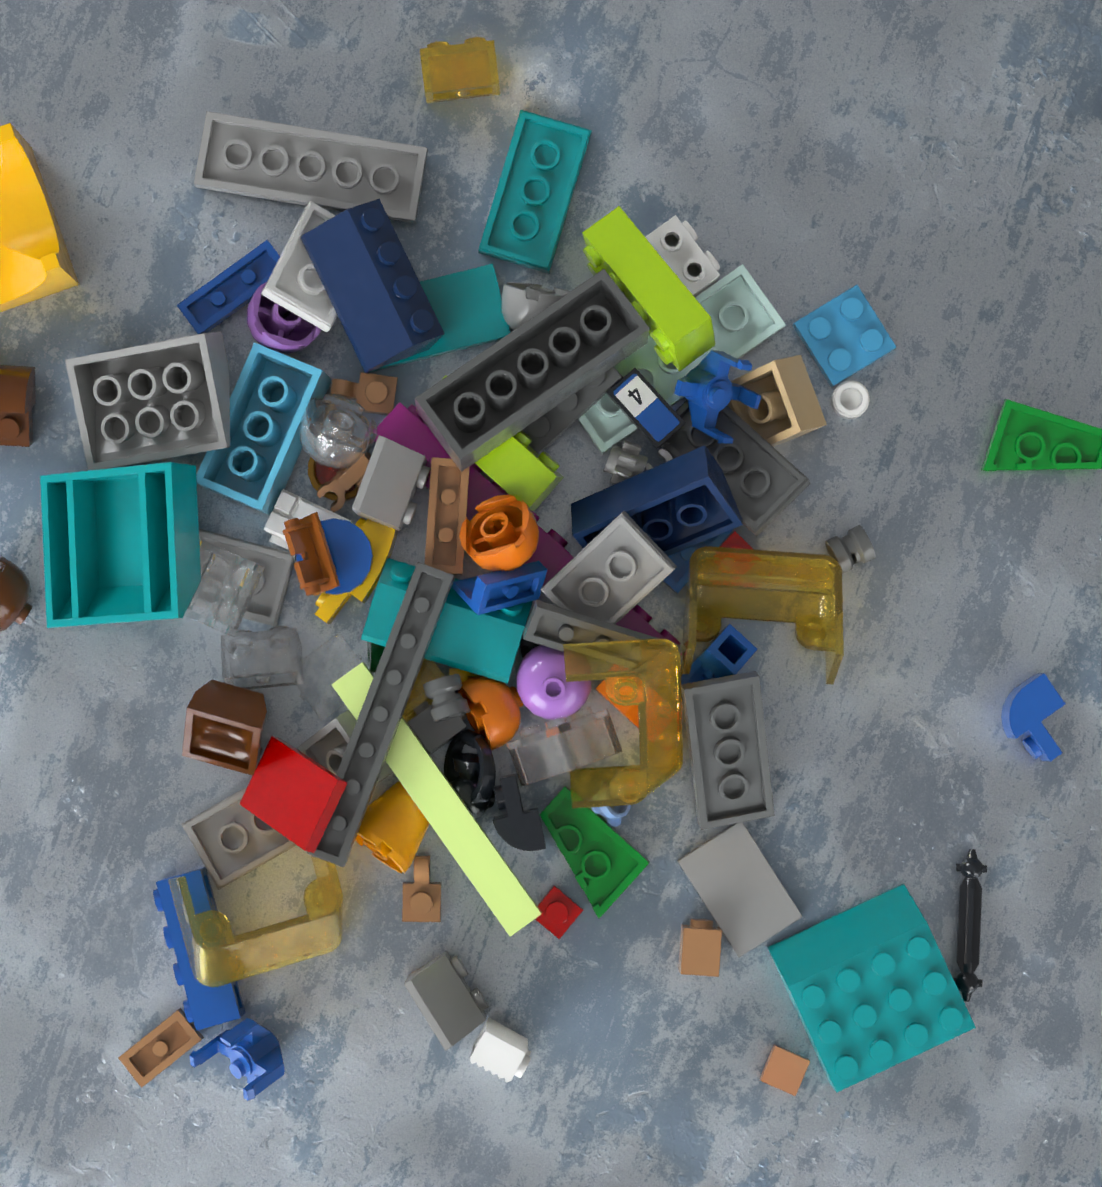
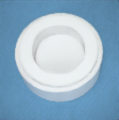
(850, 399)

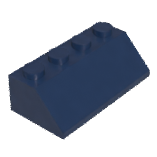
(372, 286)
(671, 503)

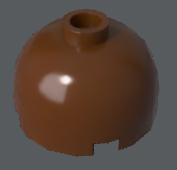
(13, 594)

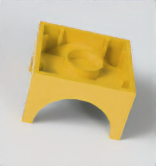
(31, 242)

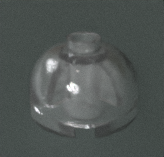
(336, 431)

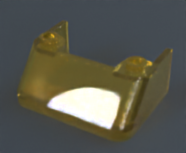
(765, 588)
(640, 675)
(223, 958)

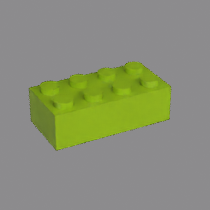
(665, 304)

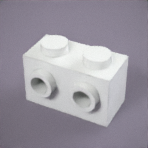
(679, 250)

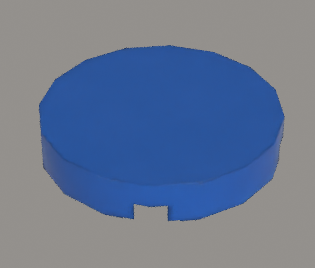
(349, 552)

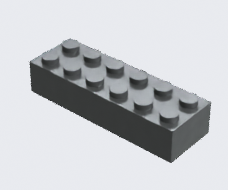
(532, 370)

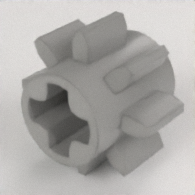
(625, 462)

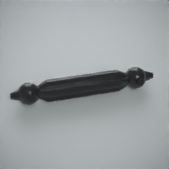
(969, 924)

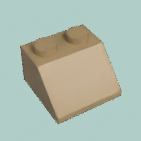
(786, 404)

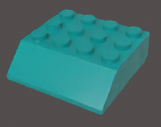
(120, 544)
(871, 987)

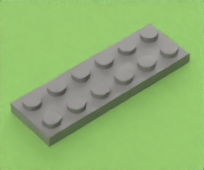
(309, 165)

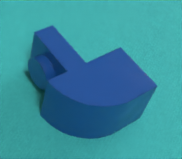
(721, 657)
(1025, 710)

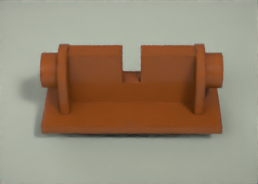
(317, 569)

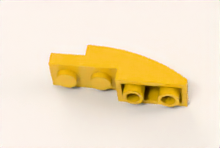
(382, 544)

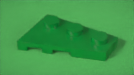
(595, 851)

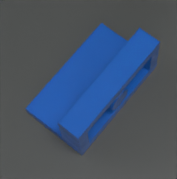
(502, 588)

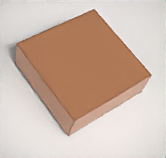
(784, 1070)

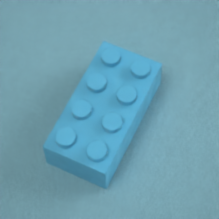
(263, 429)

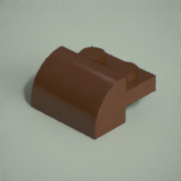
(16, 405)

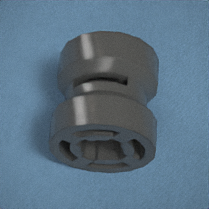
(851, 548)
(446, 700)

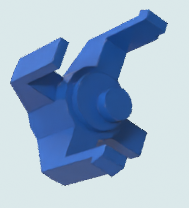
(711, 391)
(252, 1054)

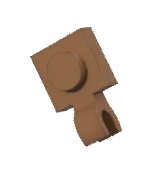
(373, 392)
(344, 480)
(421, 897)

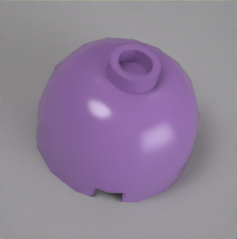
(278, 327)
(544, 685)

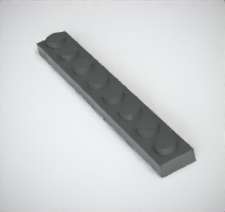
(384, 708)

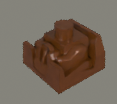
(225, 726)

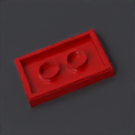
(293, 794)

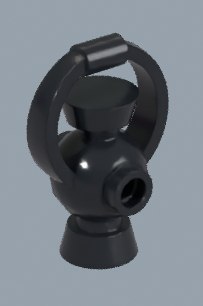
(471, 773)

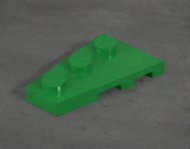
(1041, 441)

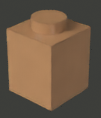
(700, 948)

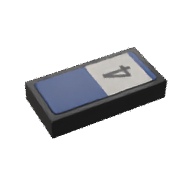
(646, 408)

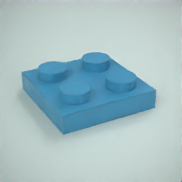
(844, 336)

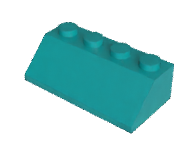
(462, 639)

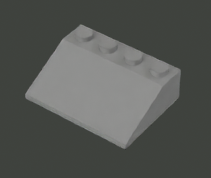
(152, 400)

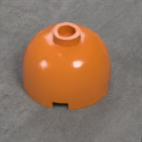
(500, 534)
(492, 709)

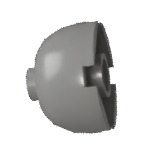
(526, 300)

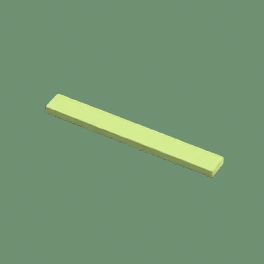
(447, 814)

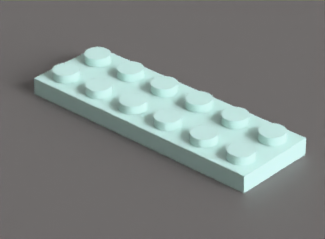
(740, 323)

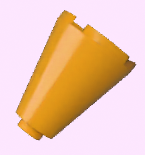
(393, 828)

